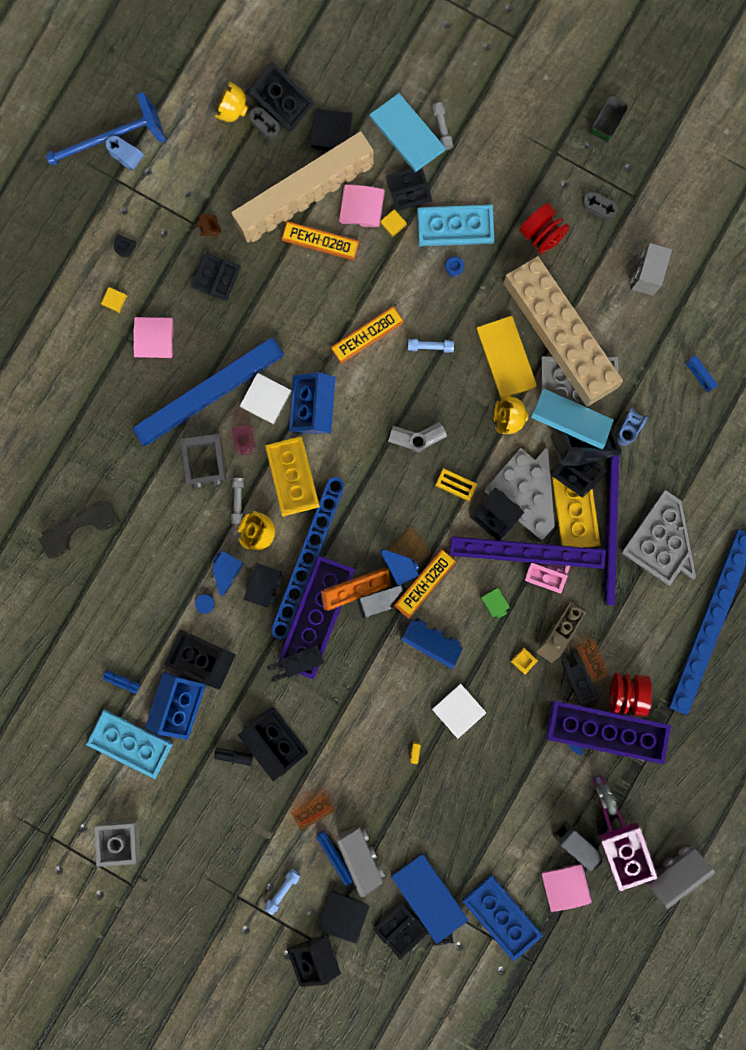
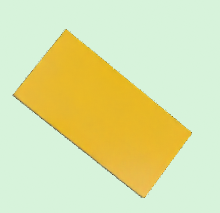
(506, 357)
(292, 476)
(575, 517)

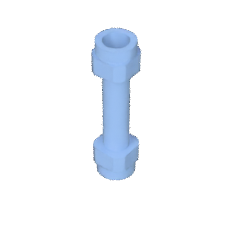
(447, 345)
(272, 906)

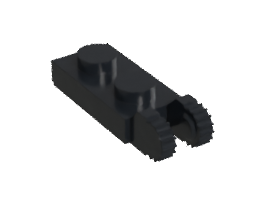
(298, 663)
(579, 679)

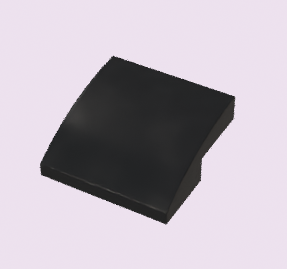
(330, 128)
(408, 189)
(215, 276)
(580, 478)
(343, 917)
(401, 931)

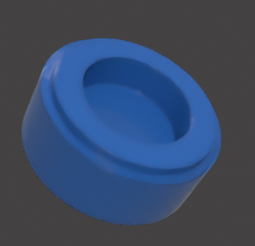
(454, 266)
(204, 604)

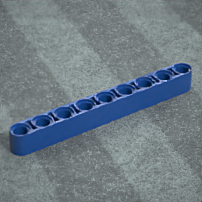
(208, 392)
(308, 548)

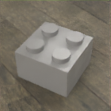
(651, 269)
(117, 843)

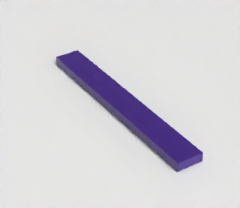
(611, 530)
(527, 552)

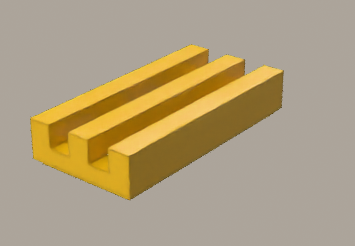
(438, 484)

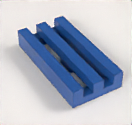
(701, 374)

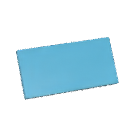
(407, 132)
(455, 225)
(572, 418)
(129, 744)

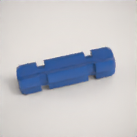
(121, 681)

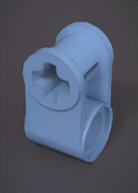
(126, 153)
(632, 425)

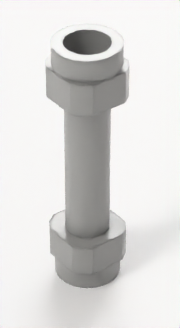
(438, 112)
(237, 484)

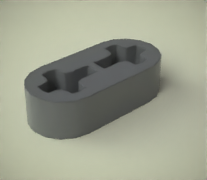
(267, 120)
(600, 206)

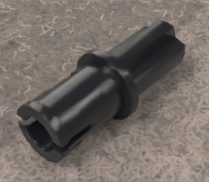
(233, 756)

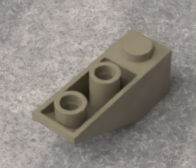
(561, 633)

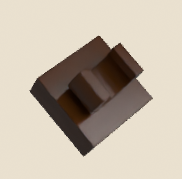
(209, 224)

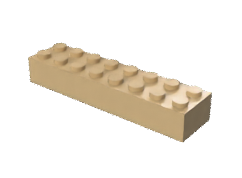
(304, 187)
(562, 331)

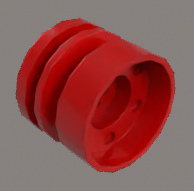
(544, 228)
(634, 694)

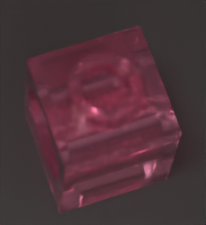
(238, 433)

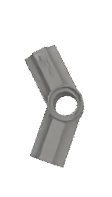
(429, 436)

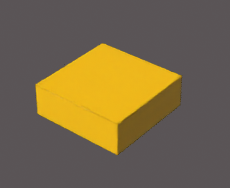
(393, 223)
(114, 300)
(524, 660)
(415, 750)

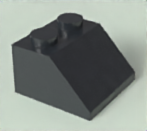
(497, 514)
(263, 585)
(314, 962)

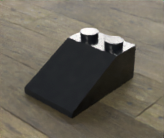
(279, 96)
(576, 452)
(200, 659)

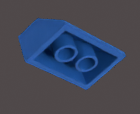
(312, 403)
(432, 643)
(175, 706)

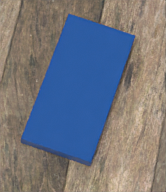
(429, 898)
(502, 917)

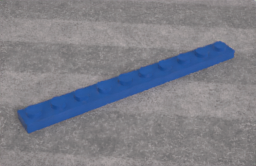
(710, 625)

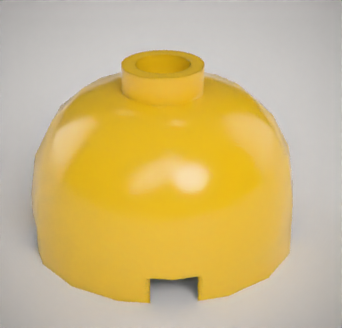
(231, 104)
(510, 415)
(256, 531)

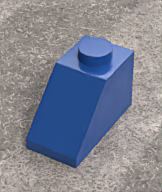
(400, 567)
(225, 571)

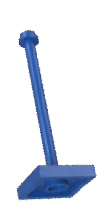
(149, 118)

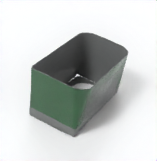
(616, 105)

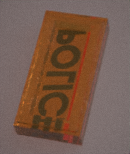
(592, 660)
(313, 812)

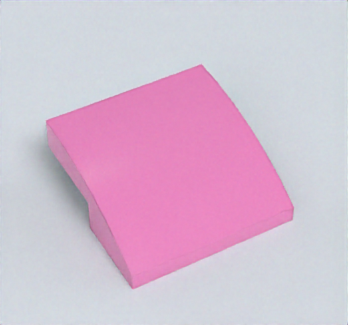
(361, 205)
(153, 337)
(547, 575)
(566, 887)

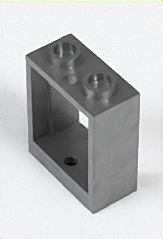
(200, 441)

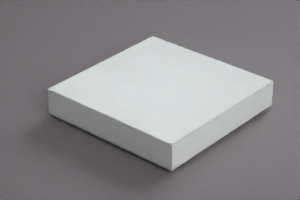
(265, 398)
(459, 711)

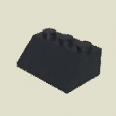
(273, 744)

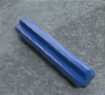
(334, 857)

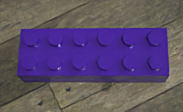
(312, 622)
(607, 732)

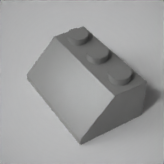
(360, 859)
(680, 876)

